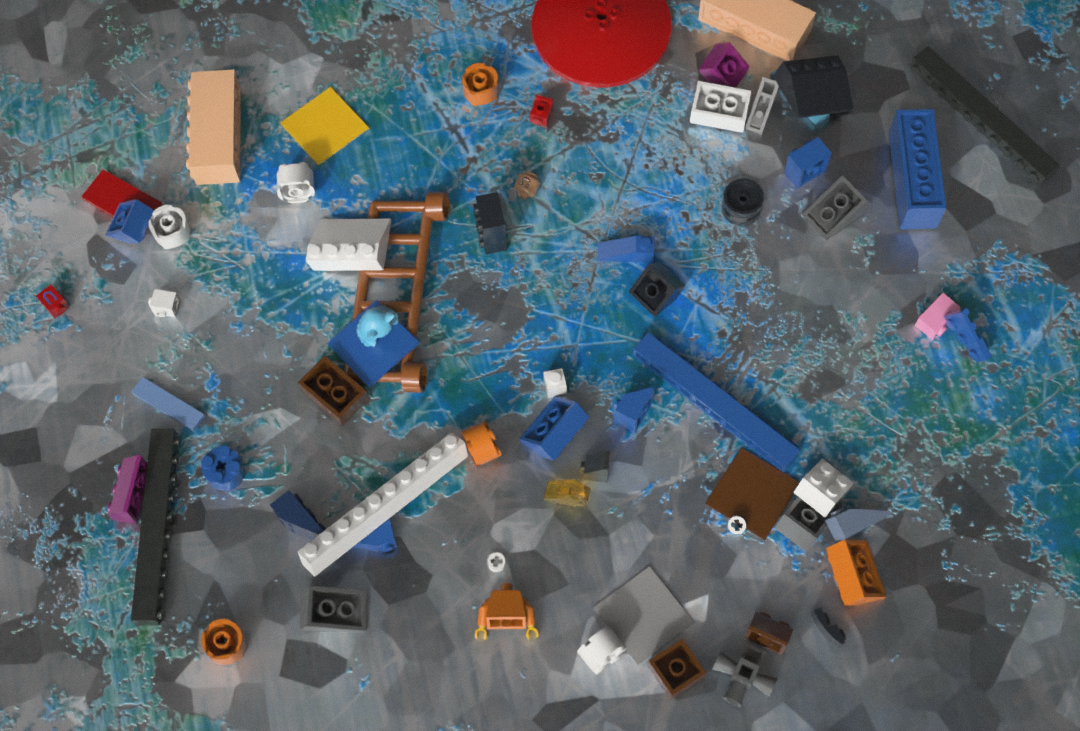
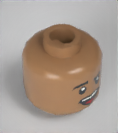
(527, 185)

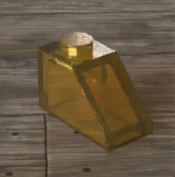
(567, 493)

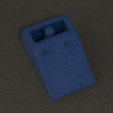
(295, 518)

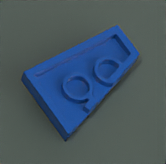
(965, 330)

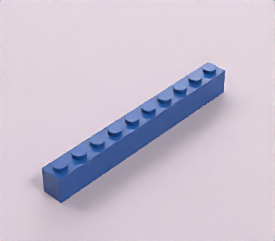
(716, 402)

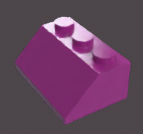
(128, 490)

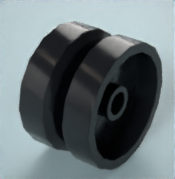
(742, 202)

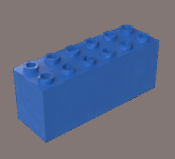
(917, 169)

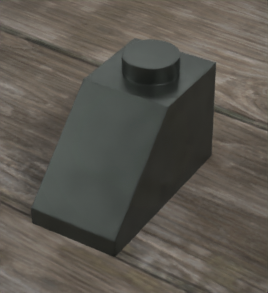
(596, 466)

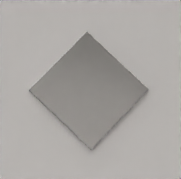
(644, 615)

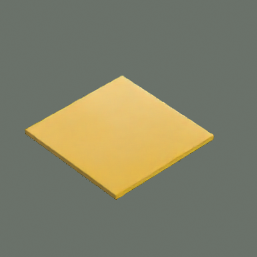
(324, 126)

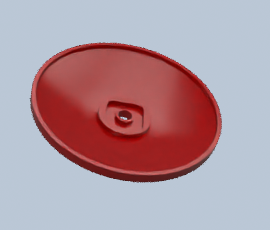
(598, 50)

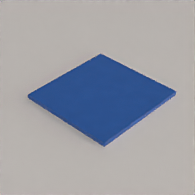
(372, 362)

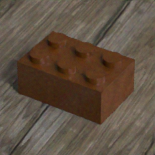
(333, 390)

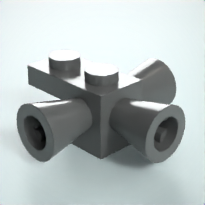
(744, 674)

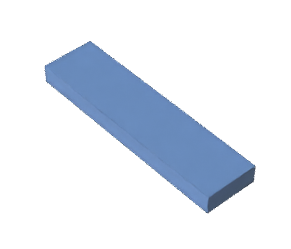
(168, 404)

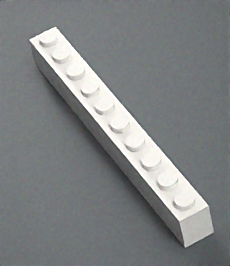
(382, 504)

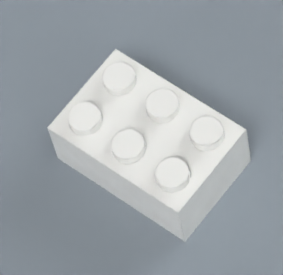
(720, 106)

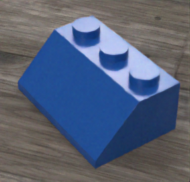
(554, 427)

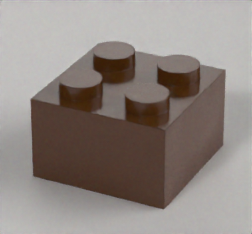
(676, 669)

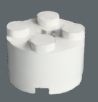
(295, 182)
(169, 226)
(602, 649)

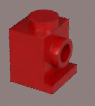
(541, 110)

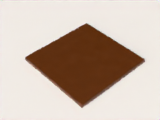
(753, 493)

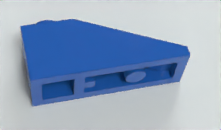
(628, 249)
(380, 539)

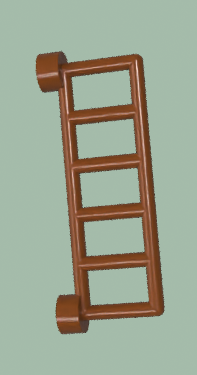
(434, 208)

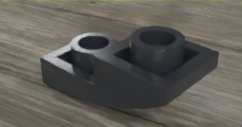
(833, 633)

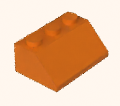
(855, 572)

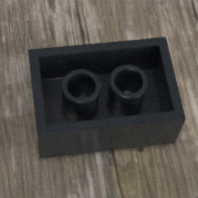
(490, 223)

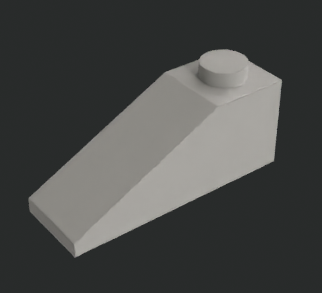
(762, 105)

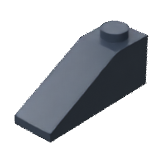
(851, 521)

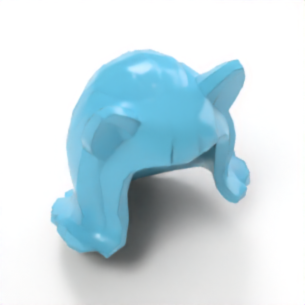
(376, 324)

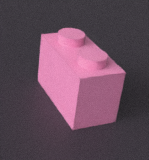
(932, 320)

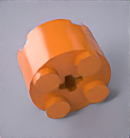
(480, 84)
(481, 443)
(215, 635)

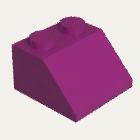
(724, 65)

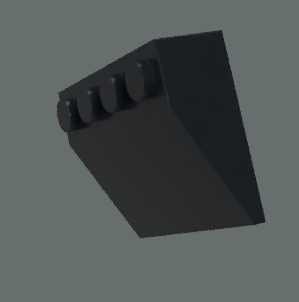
(815, 86)

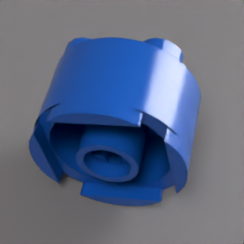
(222, 458)

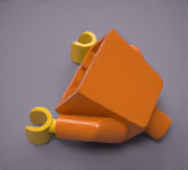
(506, 611)

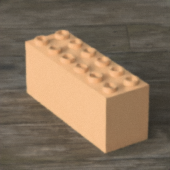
(767, 24)
(214, 127)

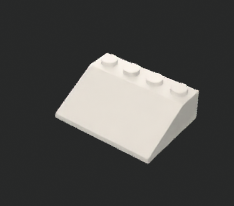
(349, 244)

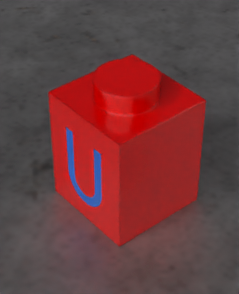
(52, 301)

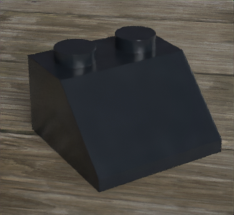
(656, 288)

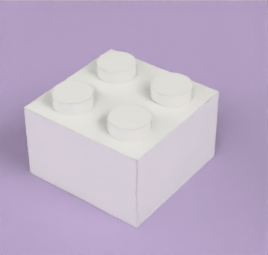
(823, 487)

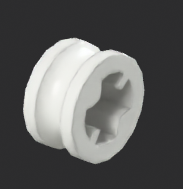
(732, 529)
(500, 566)

